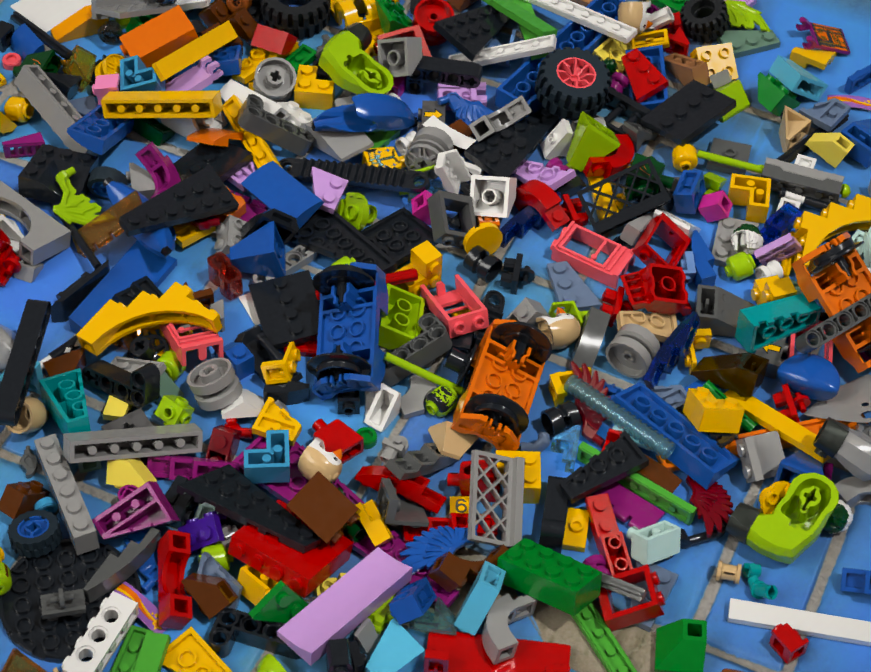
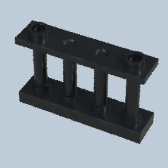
(625, 106)

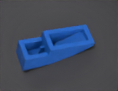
(703, 261)

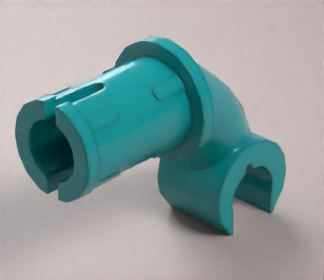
(758, 588)

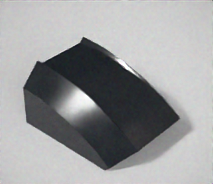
(285, 223)

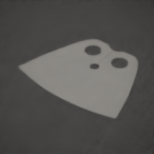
(847, 403)

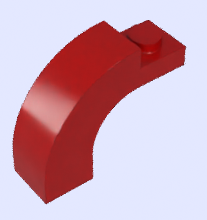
(614, 162)
(544, 201)

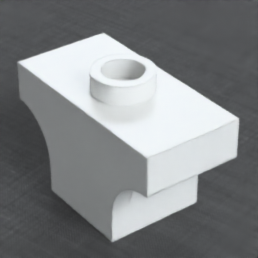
(558, 141)

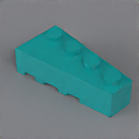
(775, 320)
(66, 401)

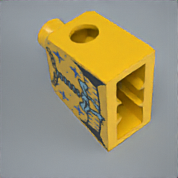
(383, 156)

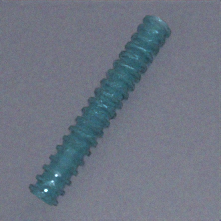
(619, 416)

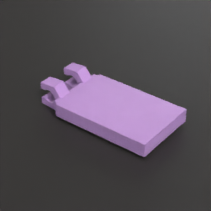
(196, 77)

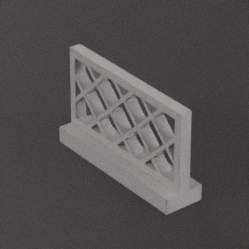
(127, 8)
(510, 501)

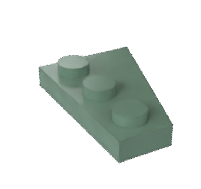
(749, 41)

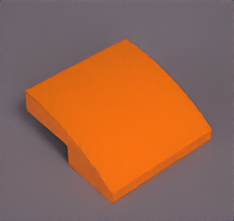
(215, 136)

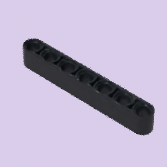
(23, 360)

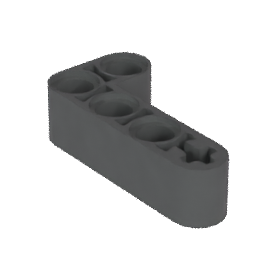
(273, 128)
(421, 349)

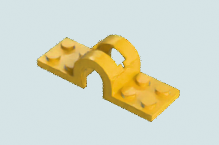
(349, 12)

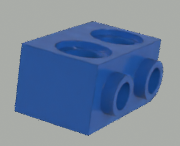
(689, 191)
(412, 601)

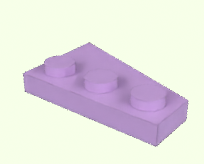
(553, 177)

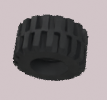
(705, 28)

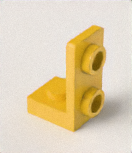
(701, 340)
(281, 370)
(557, 383)

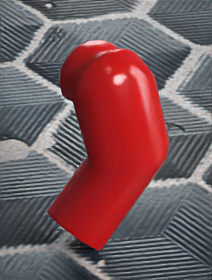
(246, 432)

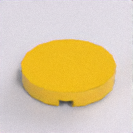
(485, 235)

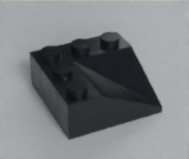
(38, 177)

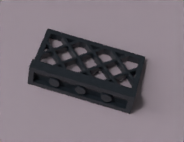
(632, 212)

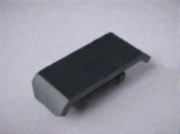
(76, 293)
(263, 351)

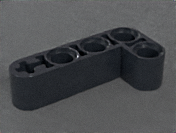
(444, 72)
(134, 388)
(554, 515)
(238, 632)

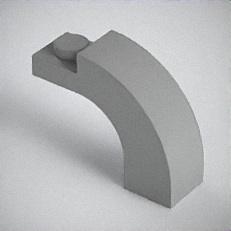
(500, 119)
(854, 491)
(496, 635)

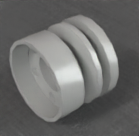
(425, 149)

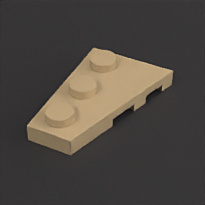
(657, 323)

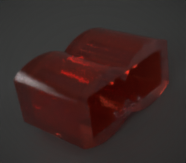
(225, 275)

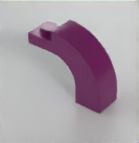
(160, 168)

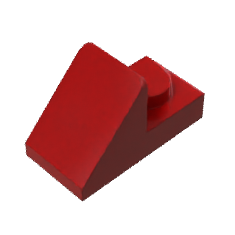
(678, 43)

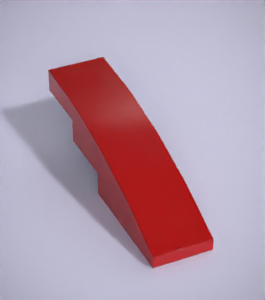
(457, 520)

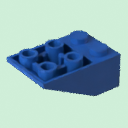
(860, 134)

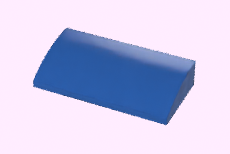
(656, 56)
(228, 57)
(100, 133)
(282, 191)

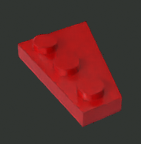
(642, 75)

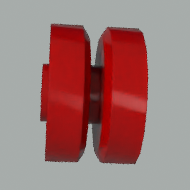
(426, 15)

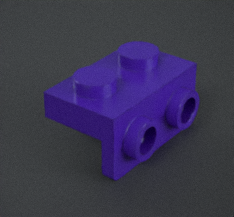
(204, 531)

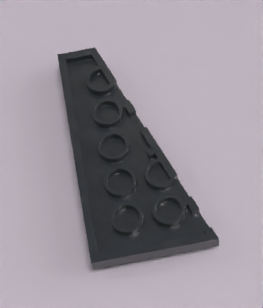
(337, 238)

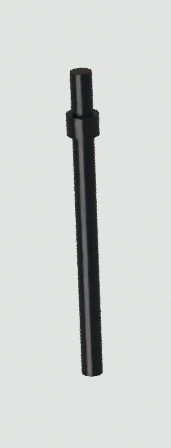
(81, 242)

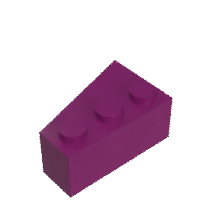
(136, 513)

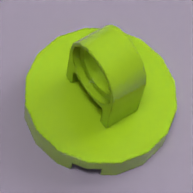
(356, 210)

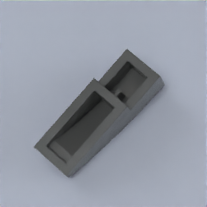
(590, 337)

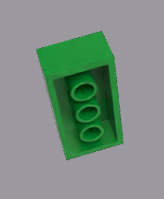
(550, 576)

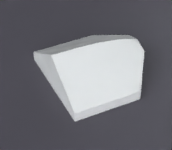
(245, 406)

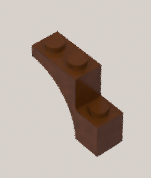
(240, 20)
(453, 571)

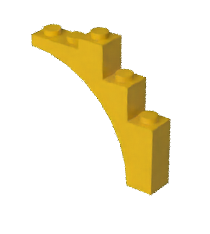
(833, 220)
(146, 310)

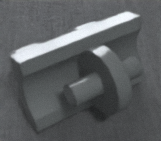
(63, 604)

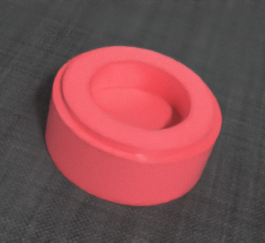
(11, 60)

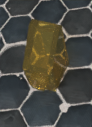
(81, 64)

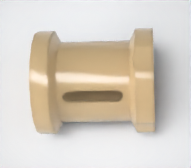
(728, 572)

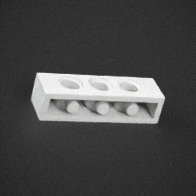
(115, 607)

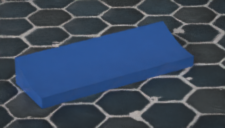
(132, 266)
(694, 450)

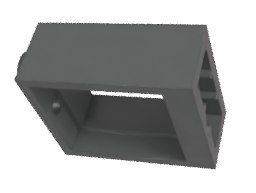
(443, 201)

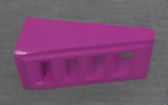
(29, 144)

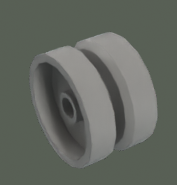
(275, 79)
(632, 350)
(214, 384)

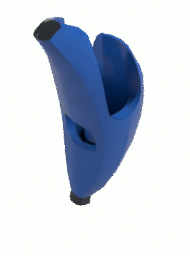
(385, 110)
(160, 241)

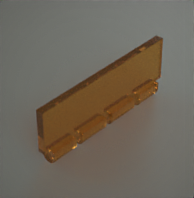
(100, 228)

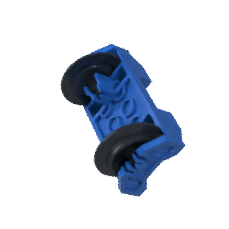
(349, 329)

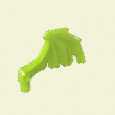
(745, 16)
(74, 207)

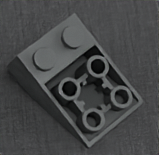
(718, 309)

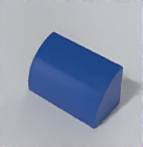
(26, 42)

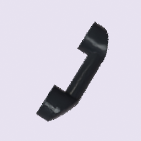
(686, 541)

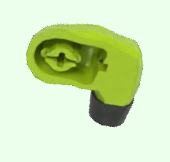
(351, 66)
(793, 523)

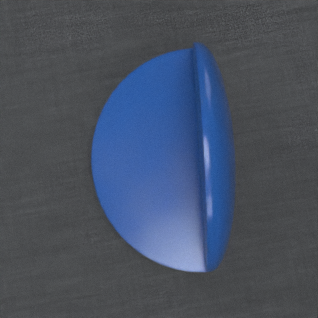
(810, 376)

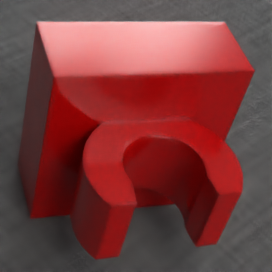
(675, 24)

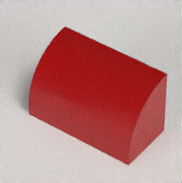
(273, 40)

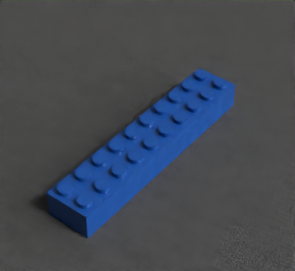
(571, 35)

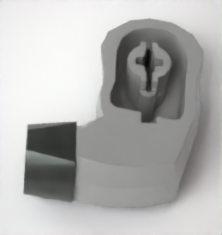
(847, 445)

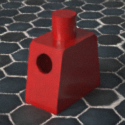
(339, 436)
(462, 479)

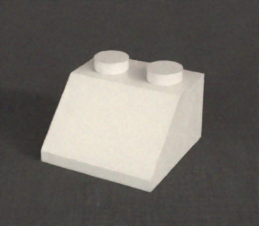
(493, 195)

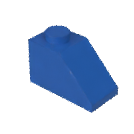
(240, 357)

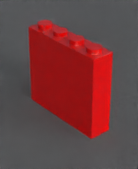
(281, 562)

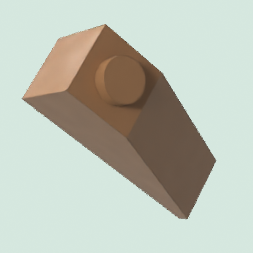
(687, 68)

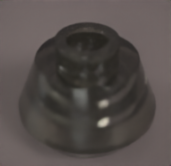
(110, 32)

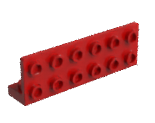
(467, 654)

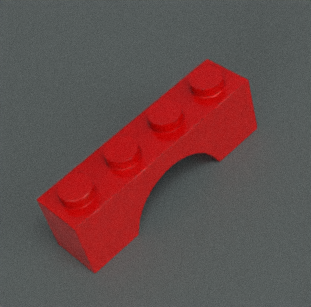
(174, 604)

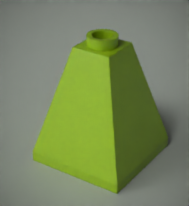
(590, 140)

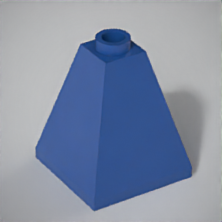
(260, 253)
(797, 464)

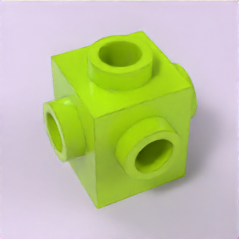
(174, 410)

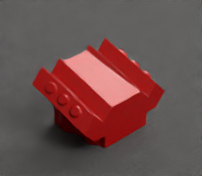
(658, 289)

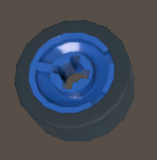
(97, 177)

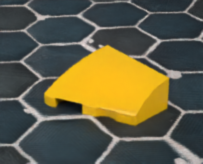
(814, 57)
(373, 523)

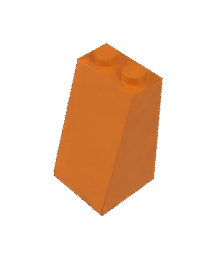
(159, 36)

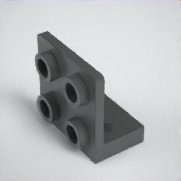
(397, 511)

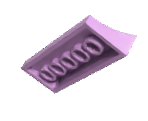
(345, 604)

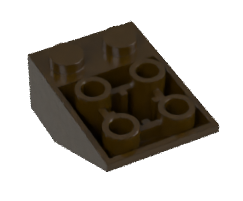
(733, 371)

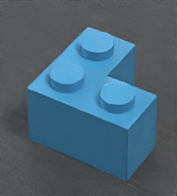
(137, 77)
(269, 464)

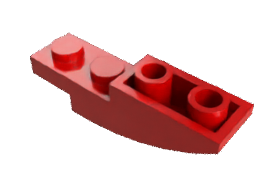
(411, 489)
(607, 535)

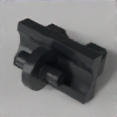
(524, 274)

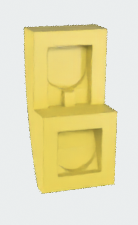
(115, 409)

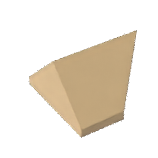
(792, 128)
(450, 441)

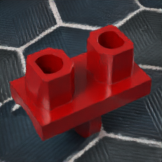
(571, 207)
(8, 264)
(615, 299)
(785, 398)

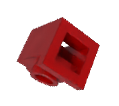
(787, 643)

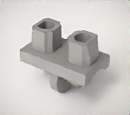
(394, 448)

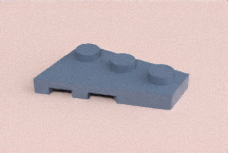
(570, 287)
(667, 582)

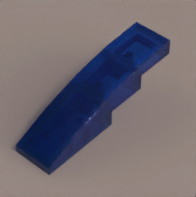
(522, 223)
(779, 225)
(675, 345)

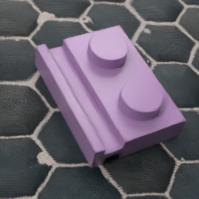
(778, 249)

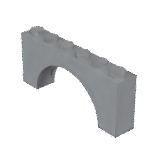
(45, 234)

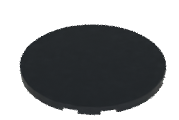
(44, 575)

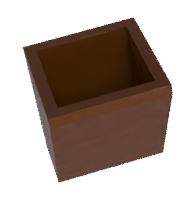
(324, 508)

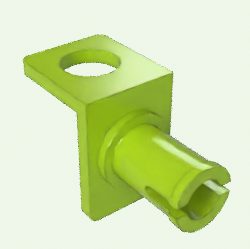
(570, 308)

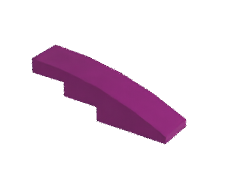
(189, 467)

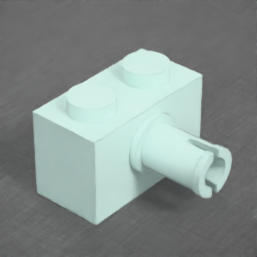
(654, 542)

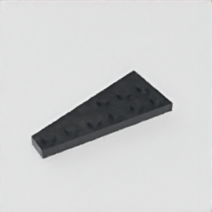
(472, 29)
(511, 147)
(187, 201)
(246, 503)

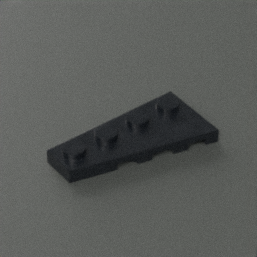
(611, 465)

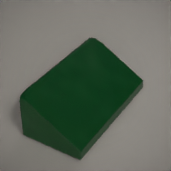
(152, 130)

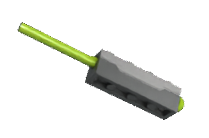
(791, 176)

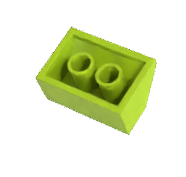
(402, 318)

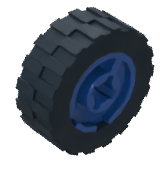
(34, 533)

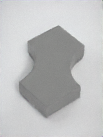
(413, 401)

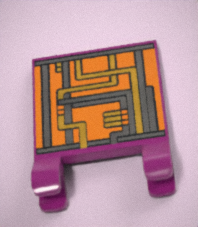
(823, 37)

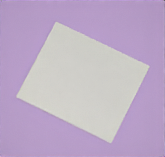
(48, 13)

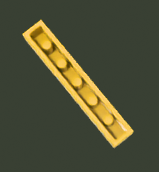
(162, 104)

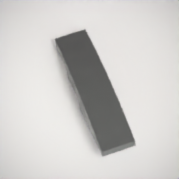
(419, 462)
(118, 569)

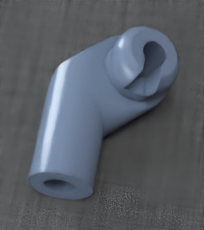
(539, 445)

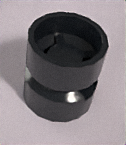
(483, 264)
(560, 418)

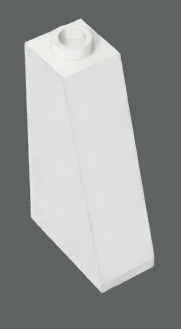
(235, 88)

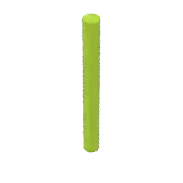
(421, 372)

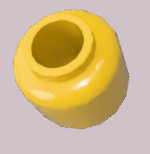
(18, 109)
(684, 157)

